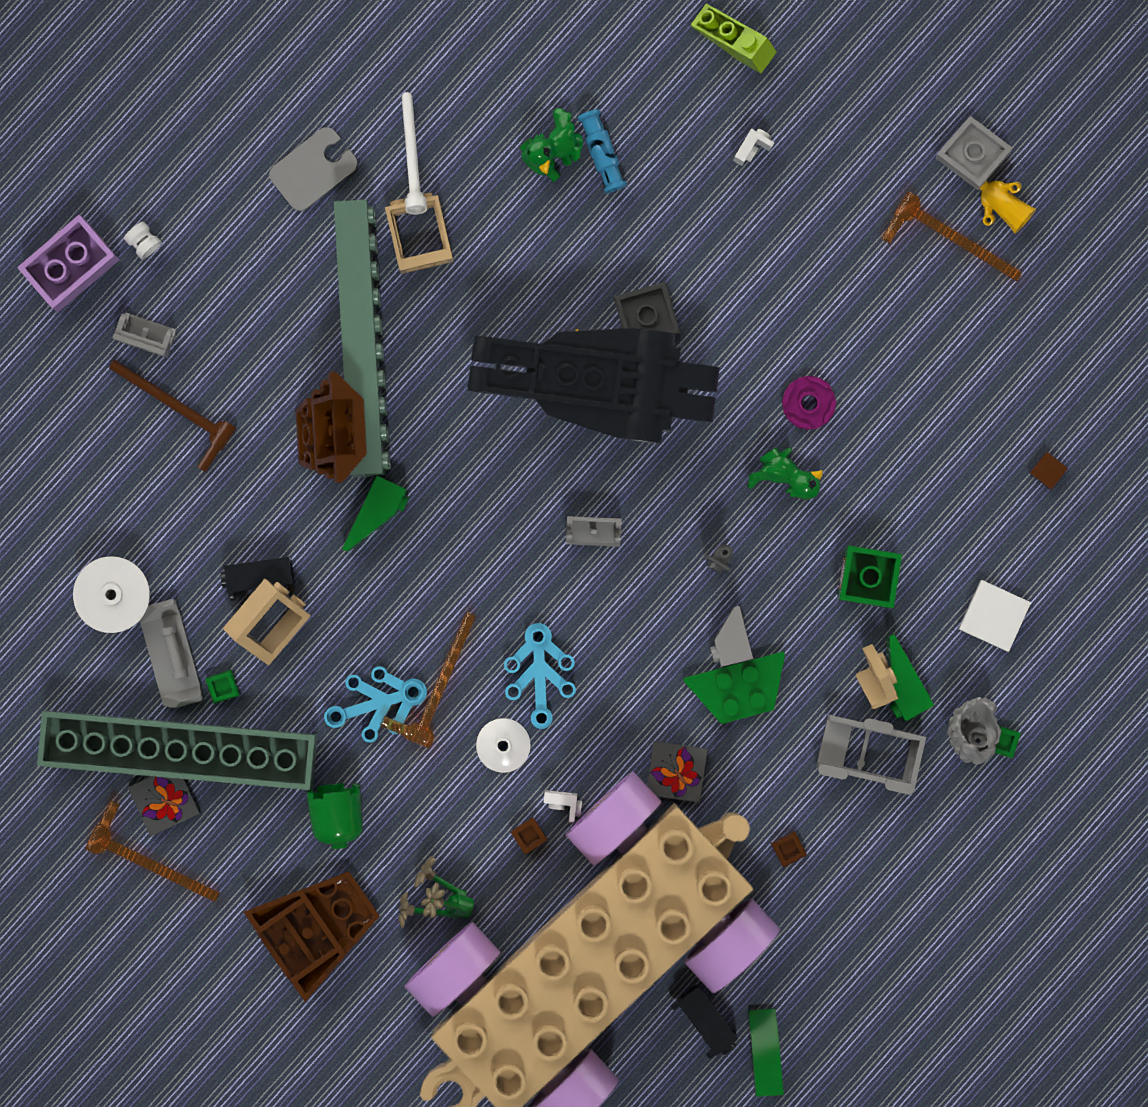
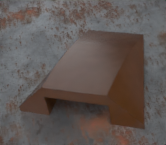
(331, 429)
(313, 929)

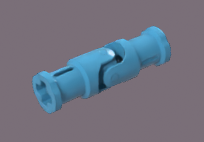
(603, 155)

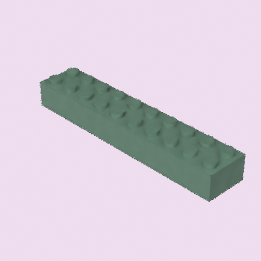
(362, 326)
(177, 750)

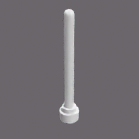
(415, 201)

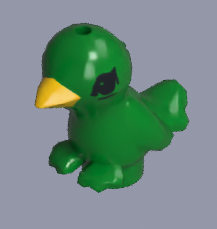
(560, 143)
(781, 469)

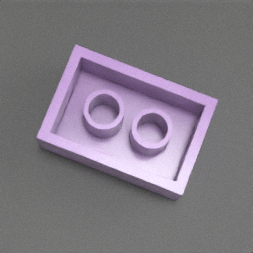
(68, 263)

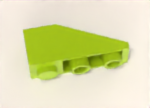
(735, 38)

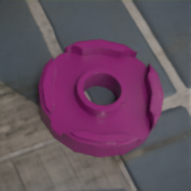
(797, 414)

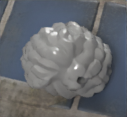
(971, 724)

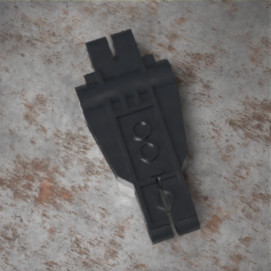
(600, 379)

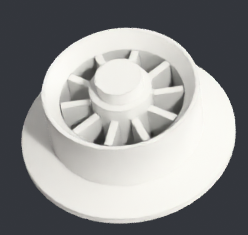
(111, 594)

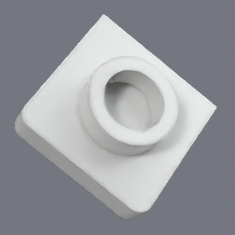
(748, 150)
(559, 800)

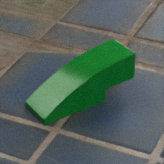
(765, 1052)

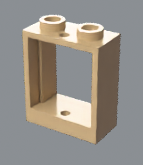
(424, 260)
(254, 610)

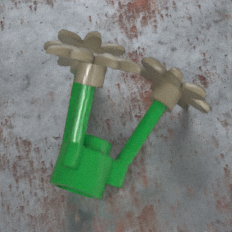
(456, 905)

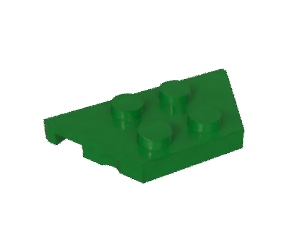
(740, 688)

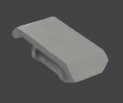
(171, 654)

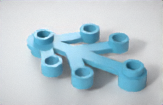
(539, 670)
(380, 701)

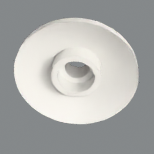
(508, 731)

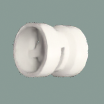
(142, 240)

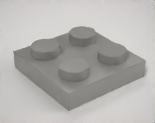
(974, 153)

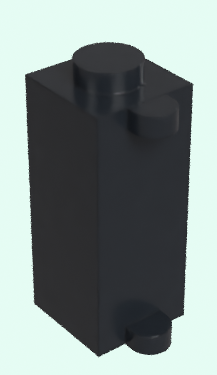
(250, 575)
(707, 1021)

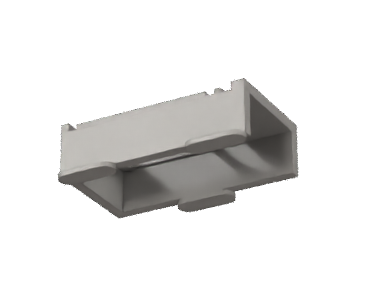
(835, 745)

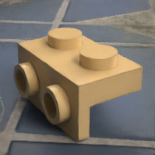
(877, 680)

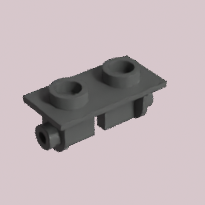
(720, 559)

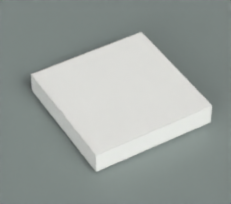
(994, 615)

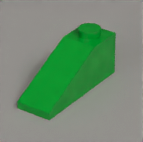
(379, 507)
(910, 691)

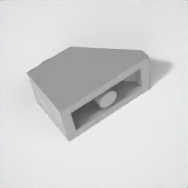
(731, 640)

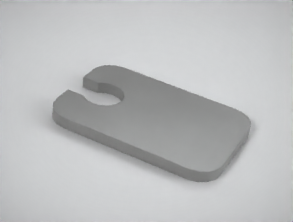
(306, 173)

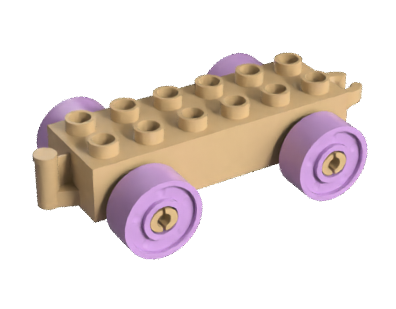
(592, 956)

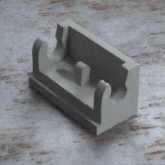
(144, 334)
(593, 531)

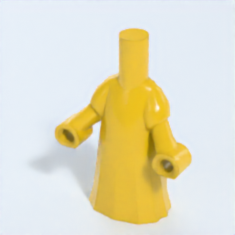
(1006, 205)

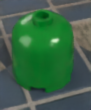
(335, 814)

